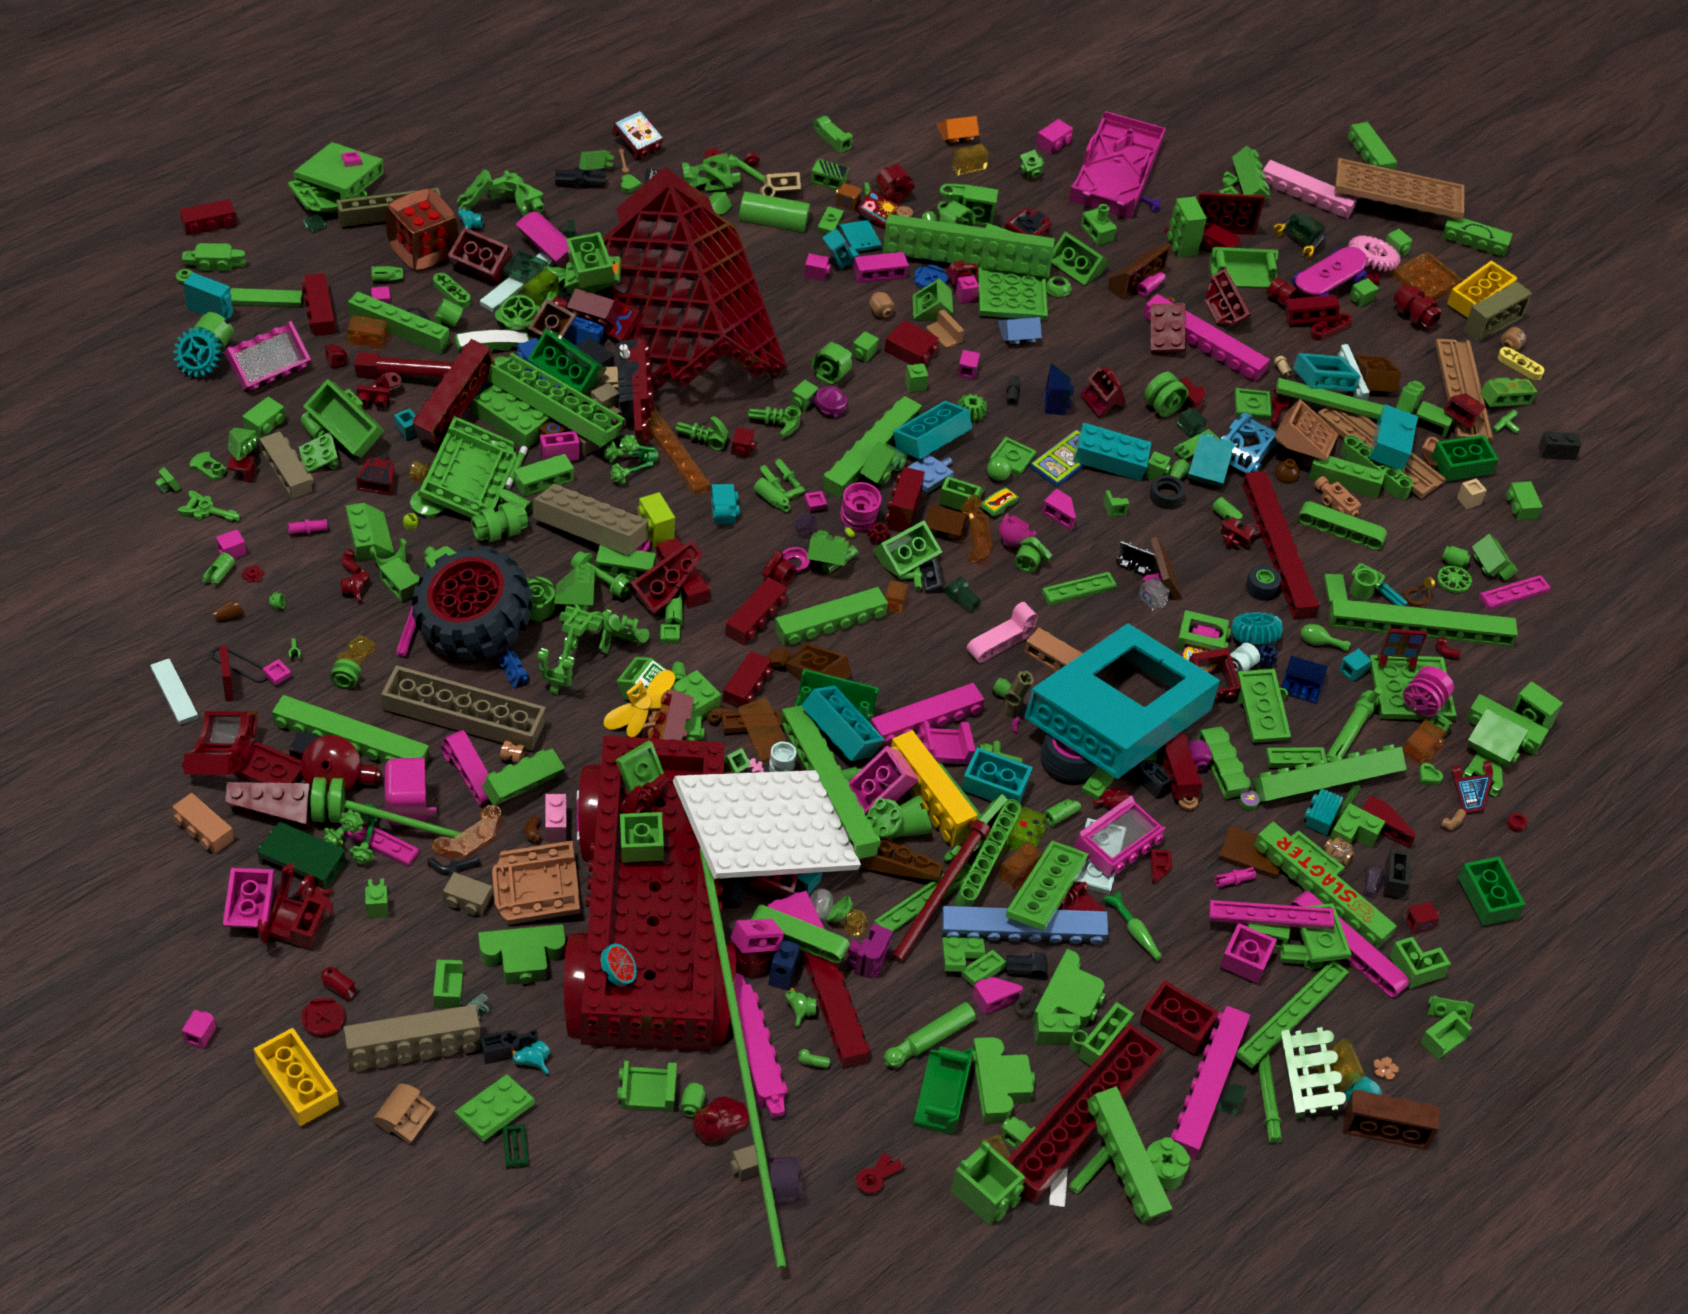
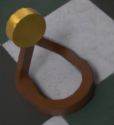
(1428, 584)

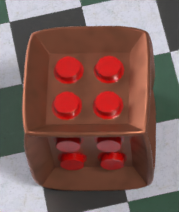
(421, 228)

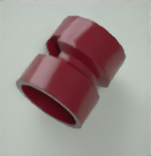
(1280, 290)

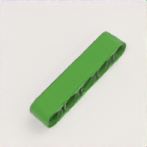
(1394, 480)
(1342, 525)
(808, 936)

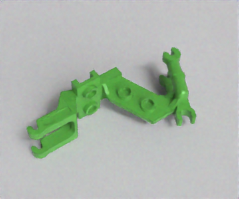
(575, 623)

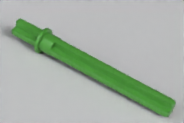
(1271, 1113)

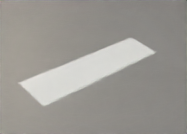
(1058, 1190)

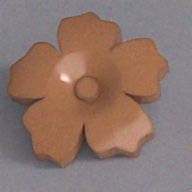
(1385, 1068)

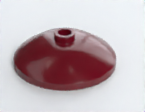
(339, 753)

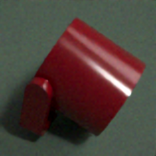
(961, 269)
(779, 569)

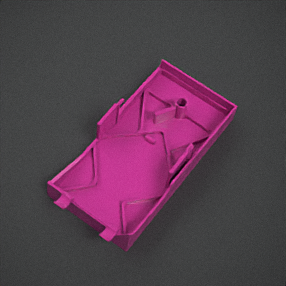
(1117, 164)

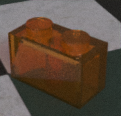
(367, 331)
(1424, 742)
(1019, 865)

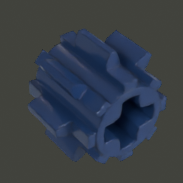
(1268, 655)

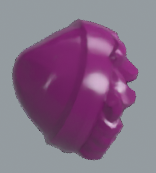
(831, 401)

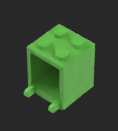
(988, 1183)

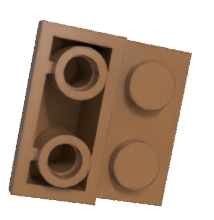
(404, 1112)

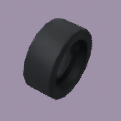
(1171, 482)

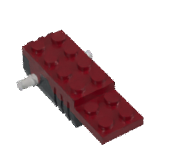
(635, 385)

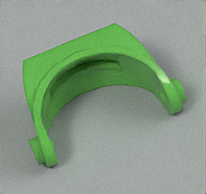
(401, 554)

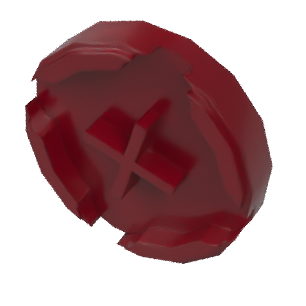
(323, 1017)

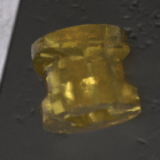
(419, 470)
(852, 917)

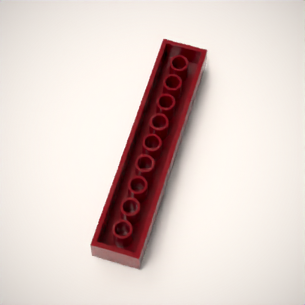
(1070, 1123)

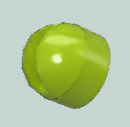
(408, 523)

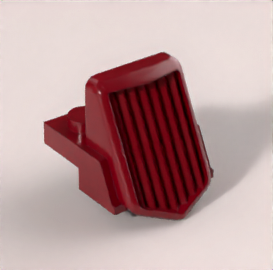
(1103, 391)

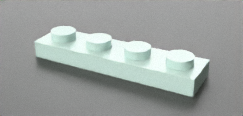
(1361, 391)

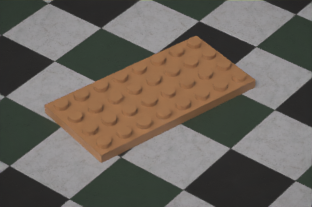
(1399, 188)

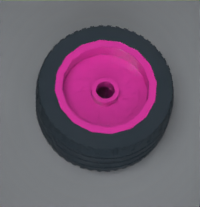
(1064, 762)

